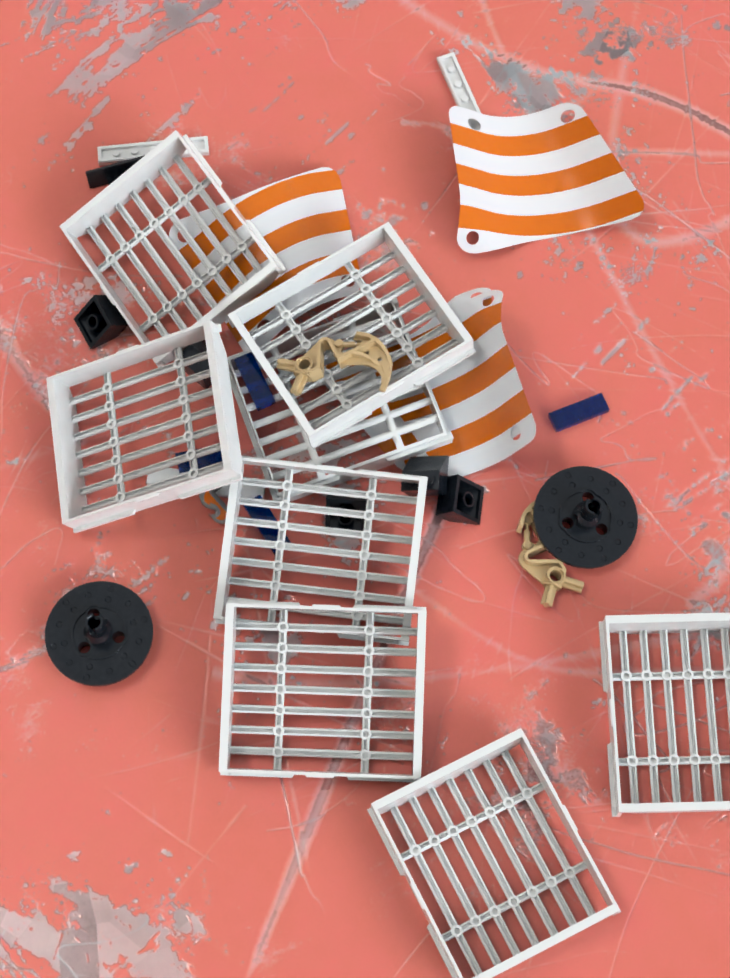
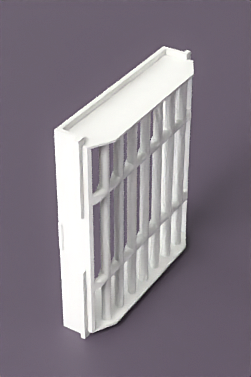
(127, 188)
(317, 271)
(66, 434)
(376, 463)
(233, 520)
(664, 624)
(281, 689)
(447, 775)

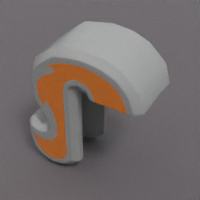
(212, 501)

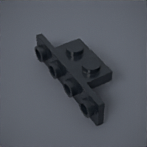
(109, 173)

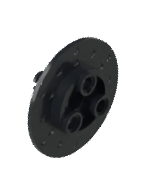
(607, 508)
(72, 627)

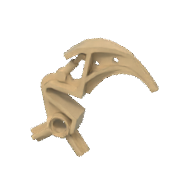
(367, 353)
(543, 568)

